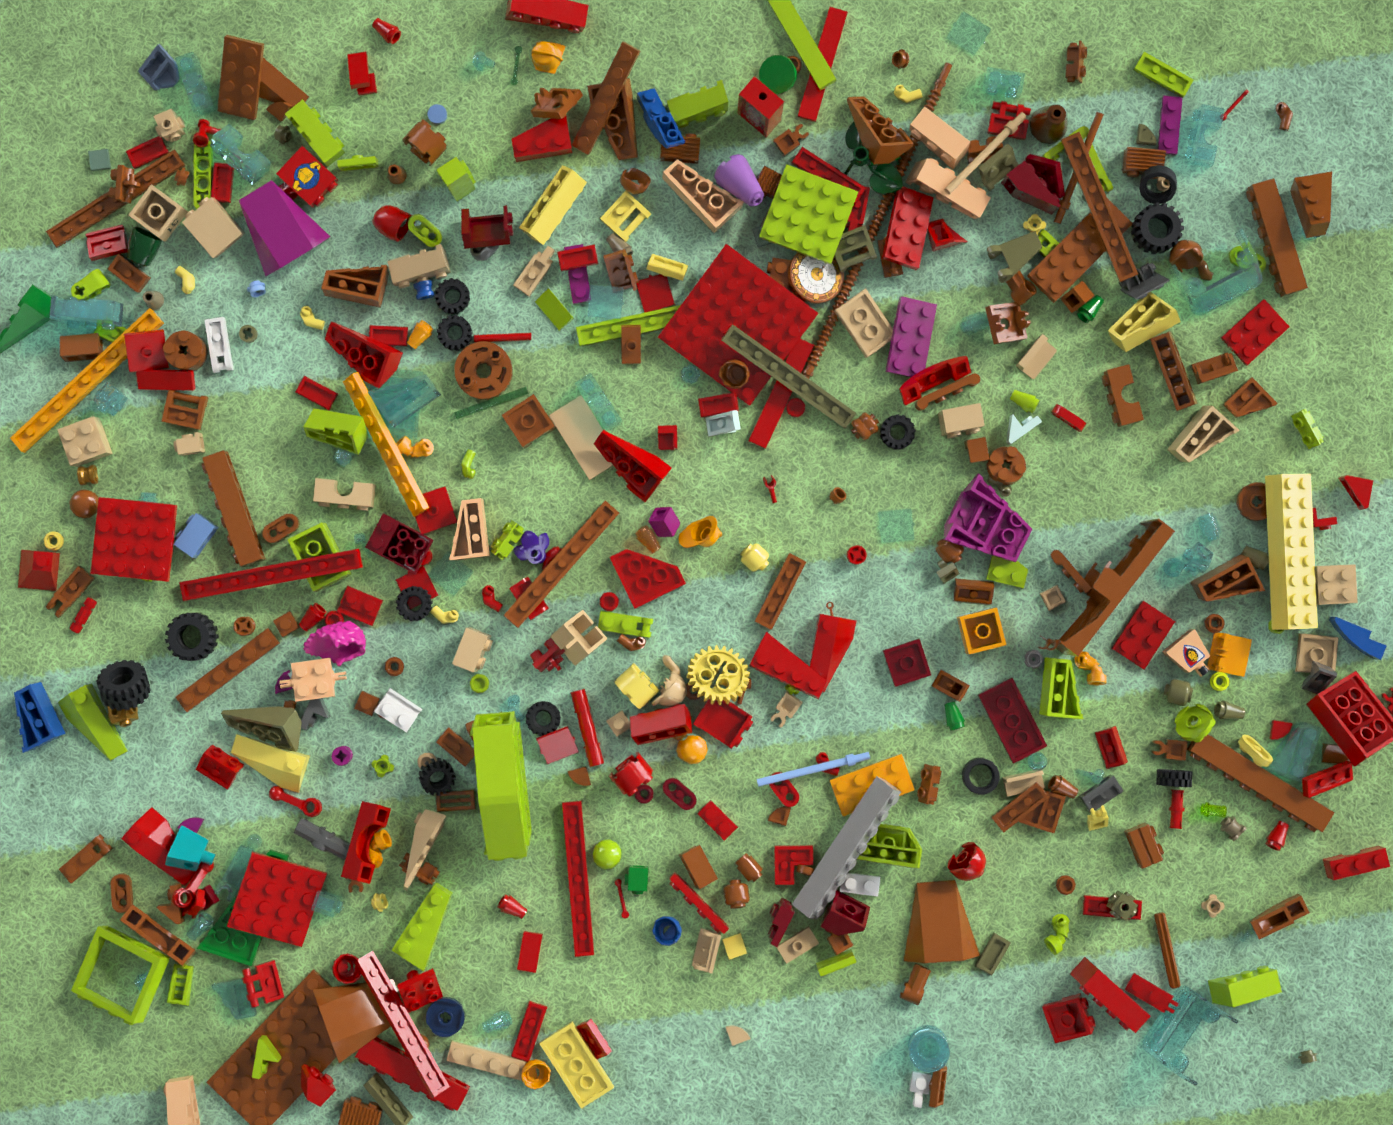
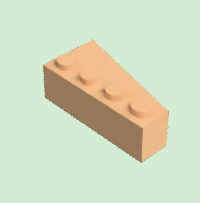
(935, 179)
(701, 195)

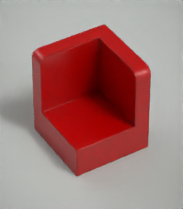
(667, 437)

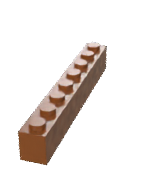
(1262, 782)

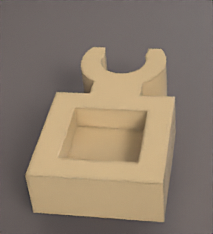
(787, 707)

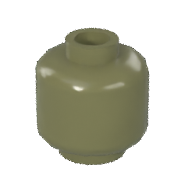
(1178, 692)

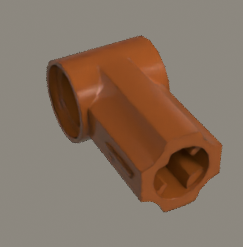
(1021, 288)
(915, 985)

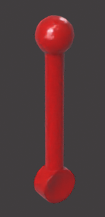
(1234, 104)
(625, 914)

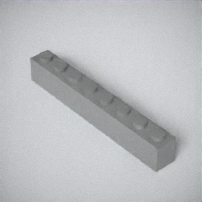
(846, 848)

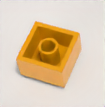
(981, 630)

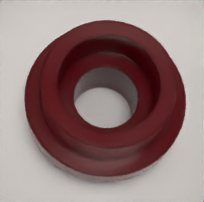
(639, 798)

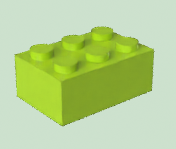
(313, 543)

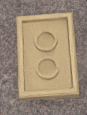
(865, 323)

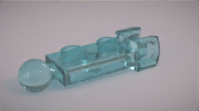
(235, 872)

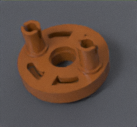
(495, 358)

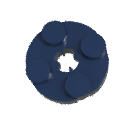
(436, 1023)

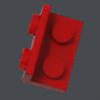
(219, 766)

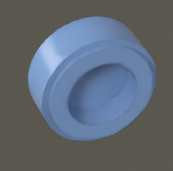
(437, 114)

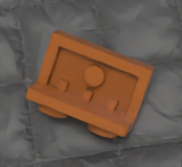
(619, 270)

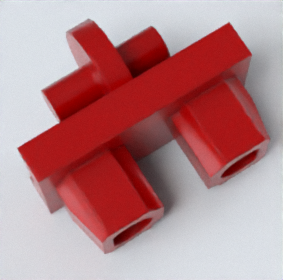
(549, 659)

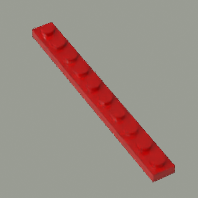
(271, 574)

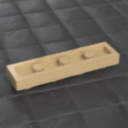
(485, 1060)

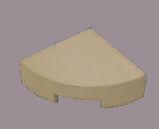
(737, 1034)

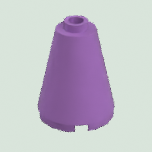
(739, 180)

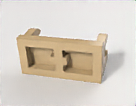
(706, 950)

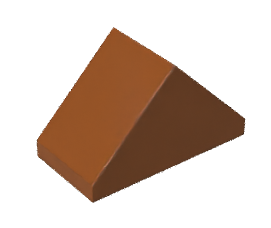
(950, 685)

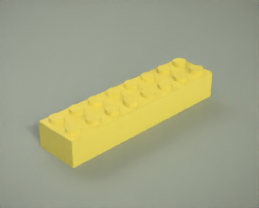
(1291, 551)

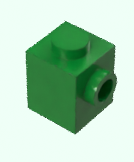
(637, 879)

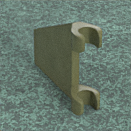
(1016, 253)

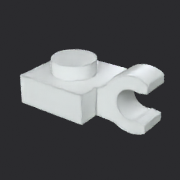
(919, 1085)

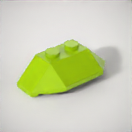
(893, 847)

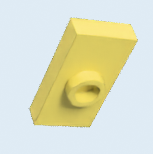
(667, 267)

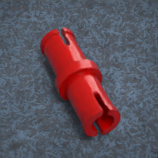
(1176, 809)

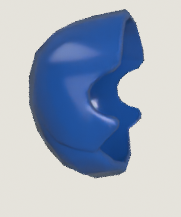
(672, 934)

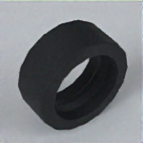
(1158, 171)
(981, 790)

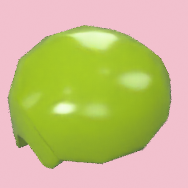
(607, 854)

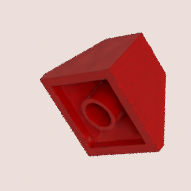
(38, 570)

